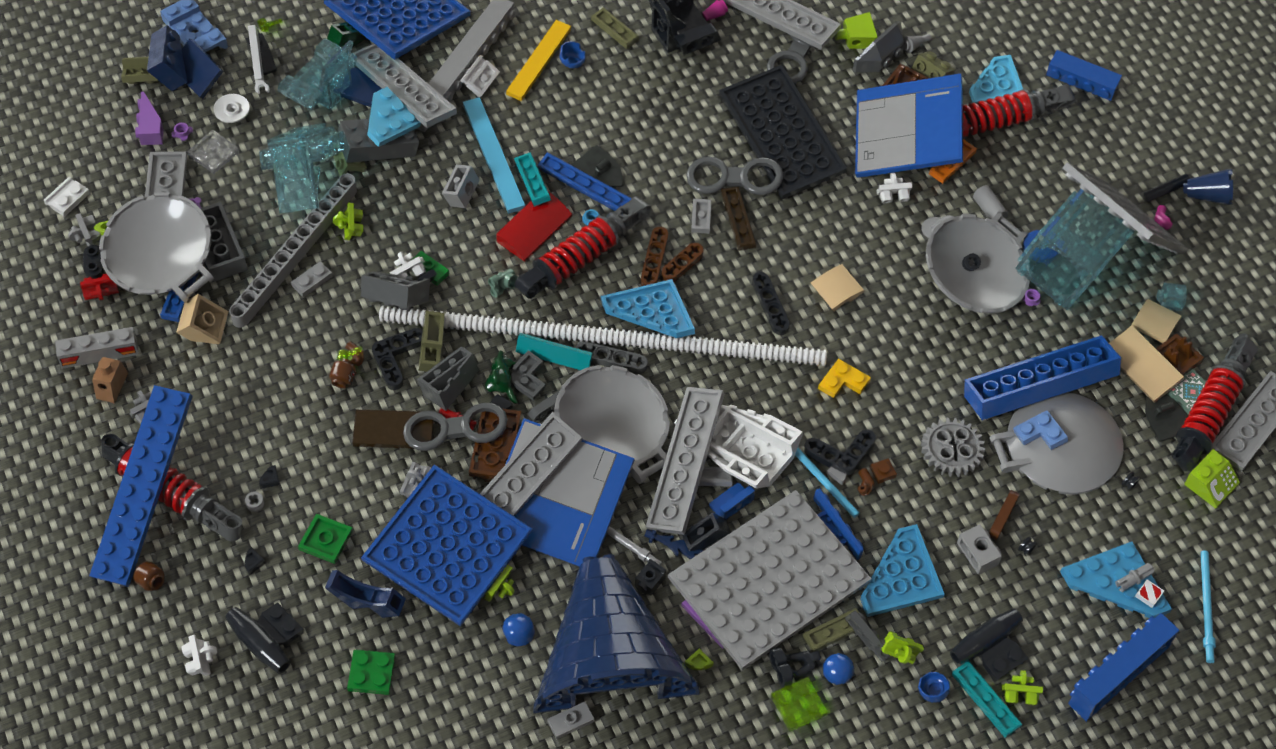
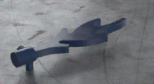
(674, 546)

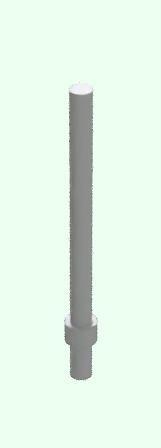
(642, 553)

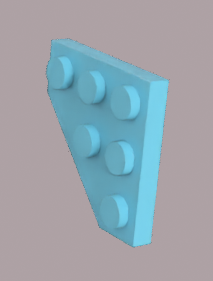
(996, 80)
(389, 118)

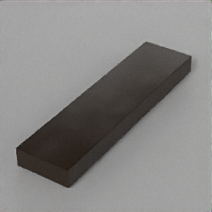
(738, 218)

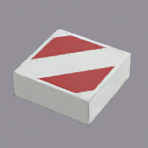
(1149, 593)

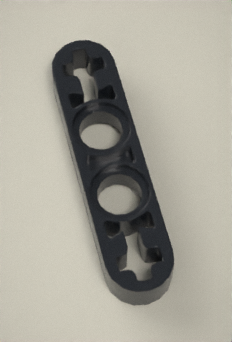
(773, 302)

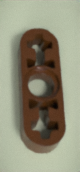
(683, 255)
(1003, 515)

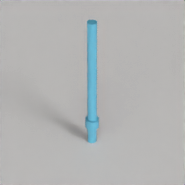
(826, 483)
(1209, 641)

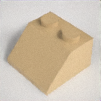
(202, 320)

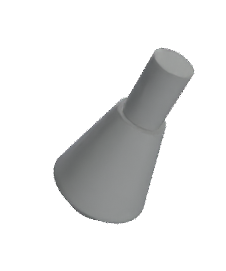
(912, 42)

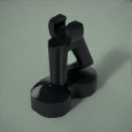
(784, 672)

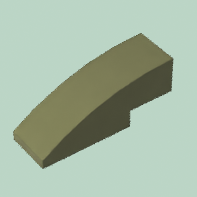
(431, 340)

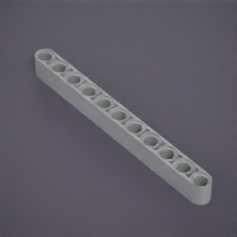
(292, 251)

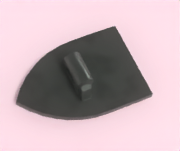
(600, 166)
(1164, 417)

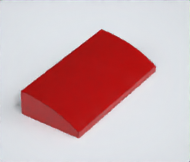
(533, 227)

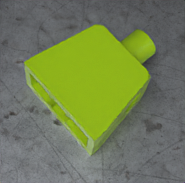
(858, 31)

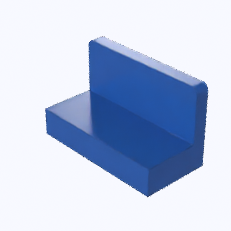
(732, 500)

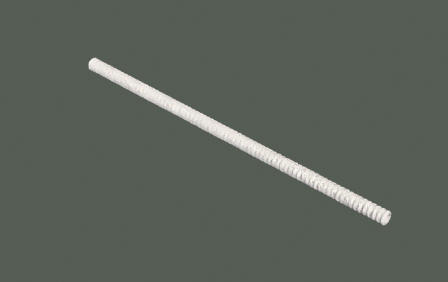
(610, 336)

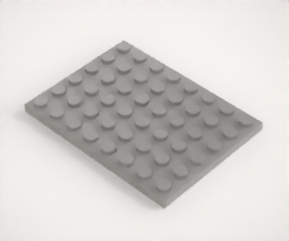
(1124, 209)
(769, 579)

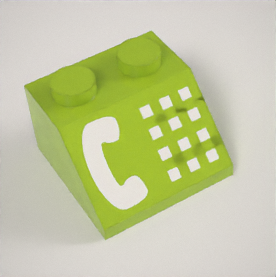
(1213, 479)

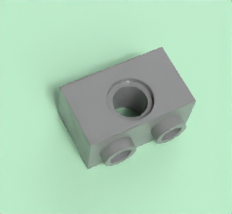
(460, 186)
(979, 559)

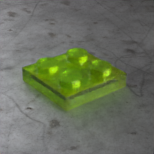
(799, 704)

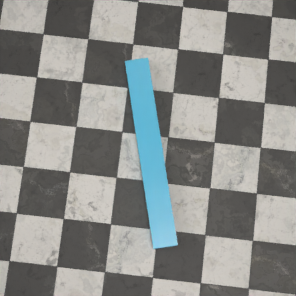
(494, 155)

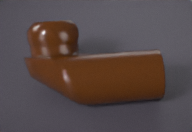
(357, 358)
(867, 482)

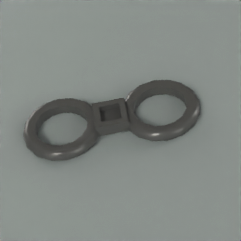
(797, 52)
(734, 175)
(455, 427)

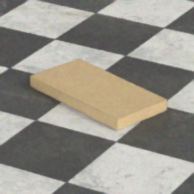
(1145, 364)

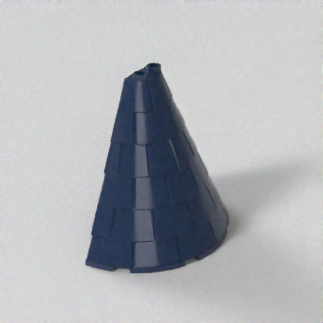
(609, 643)

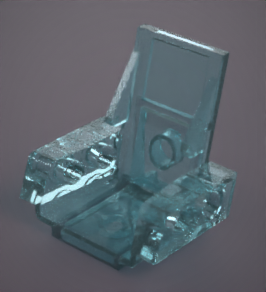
(323, 77)
(293, 159)

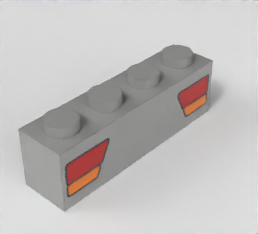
(94, 347)

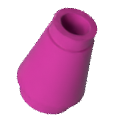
(715, 10)

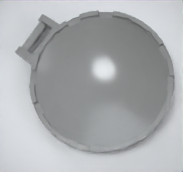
(157, 245)
(996, 282)
(617, 413)
(1076, 466)

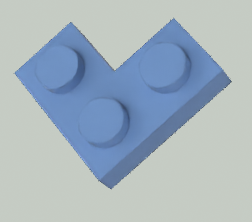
(1041, 426)

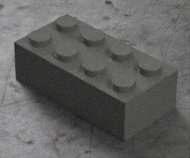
(360, 147)
(225, 254)

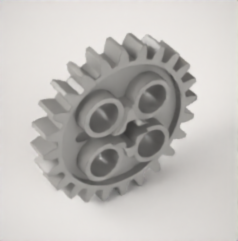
(935, 448)

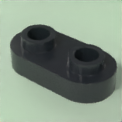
(92, 260)

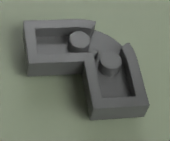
(523, 375)

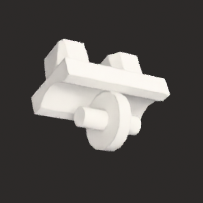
(894, 186)
(415, 264)
(201, 654)

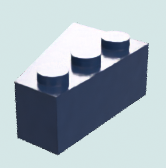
(166, 58)

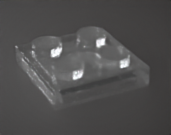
(213, 151)

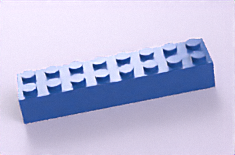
(1042, 377)

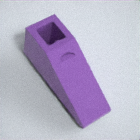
(150, 126)

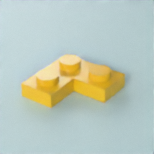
(841, 375)

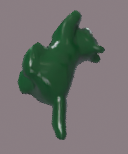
(500, 379)

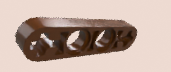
(654, 257)

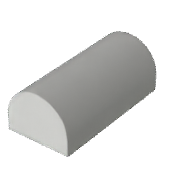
(989, 202)

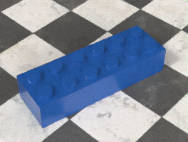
(1123, 666)

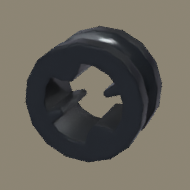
(977, 261)
(1130, 481)
(1027, 546)

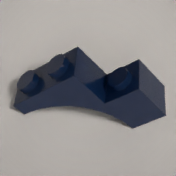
(355, 594)

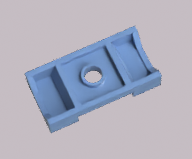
(185, 17)

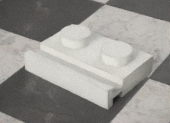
(480, 76)
(66, 196)

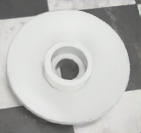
(231, 108)

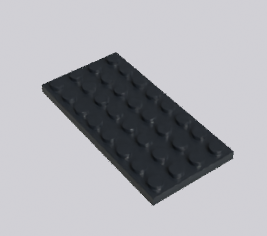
(782, 129)

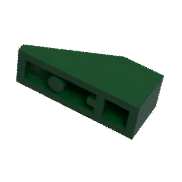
(343, 32)

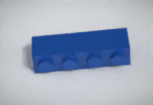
(1083, 75)

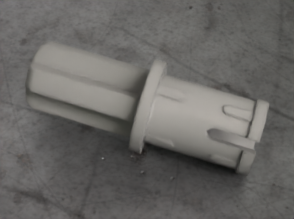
(1135, 577)

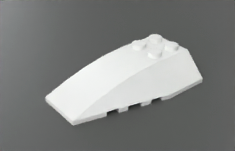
(753, 445)

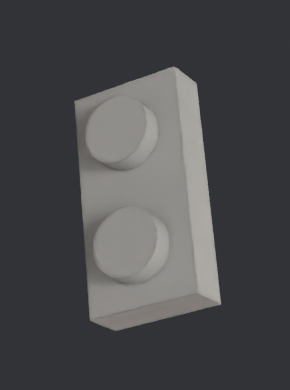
(701, 216)
(311, 279)

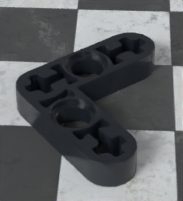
(388, 355)
(846, 457)

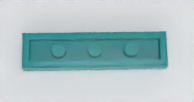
(532, 179)
(554, 352)
(986, 699)

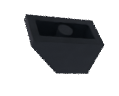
(267, 60)
(706, 532)

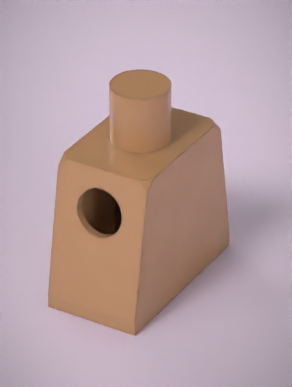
(109, 379)

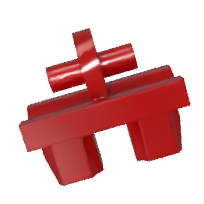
(98, 287)

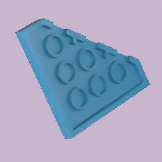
(653, 307)
(903, 575)
(1098, 577)

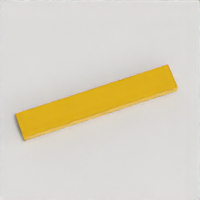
(538, 60)

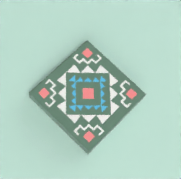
(1187, 390)

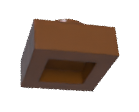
(883, 471)

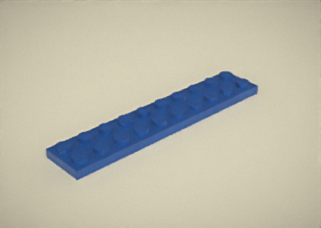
(141, 486)

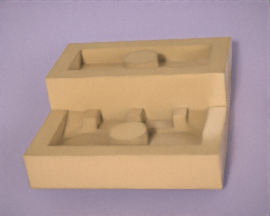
(837, 287)
(1156, 321)

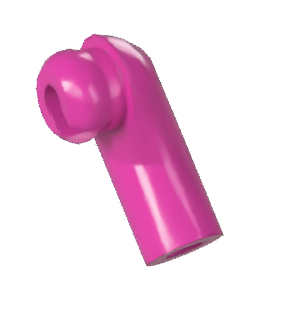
(1161, 218)

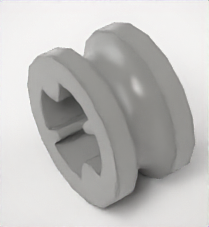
(252, 496)

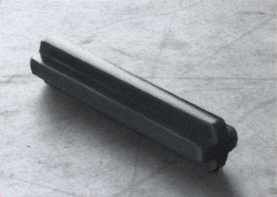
(1165, 188)

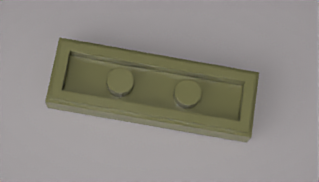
(615, 28)
(829, 632)

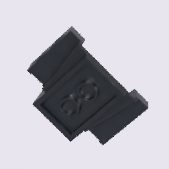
(681, 26)

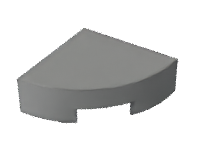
(836, 474)

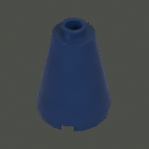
(1211, 187)

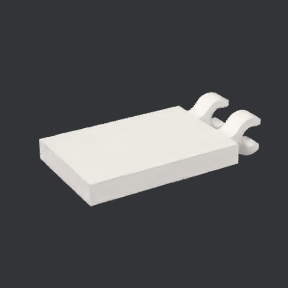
(256, 59)

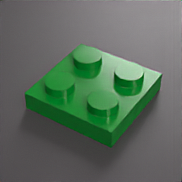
(325, 538)
(371, 672)

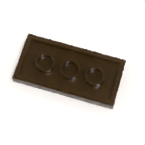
(386, 429)

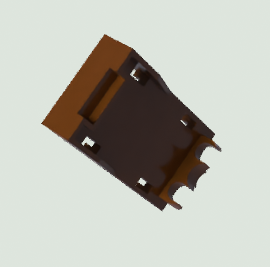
(493, 454)

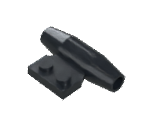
(265, 635)
(991, 643)

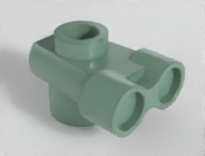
(501, 282)

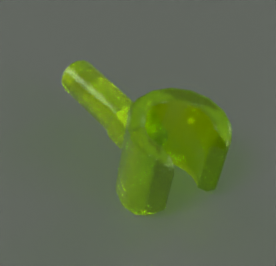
(264, 25)
(344, 354)

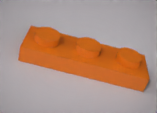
(944, 172)

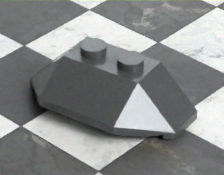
(881, 51)

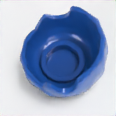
(572, 55)
(518, 629)
(838, 669)
(934, 687)

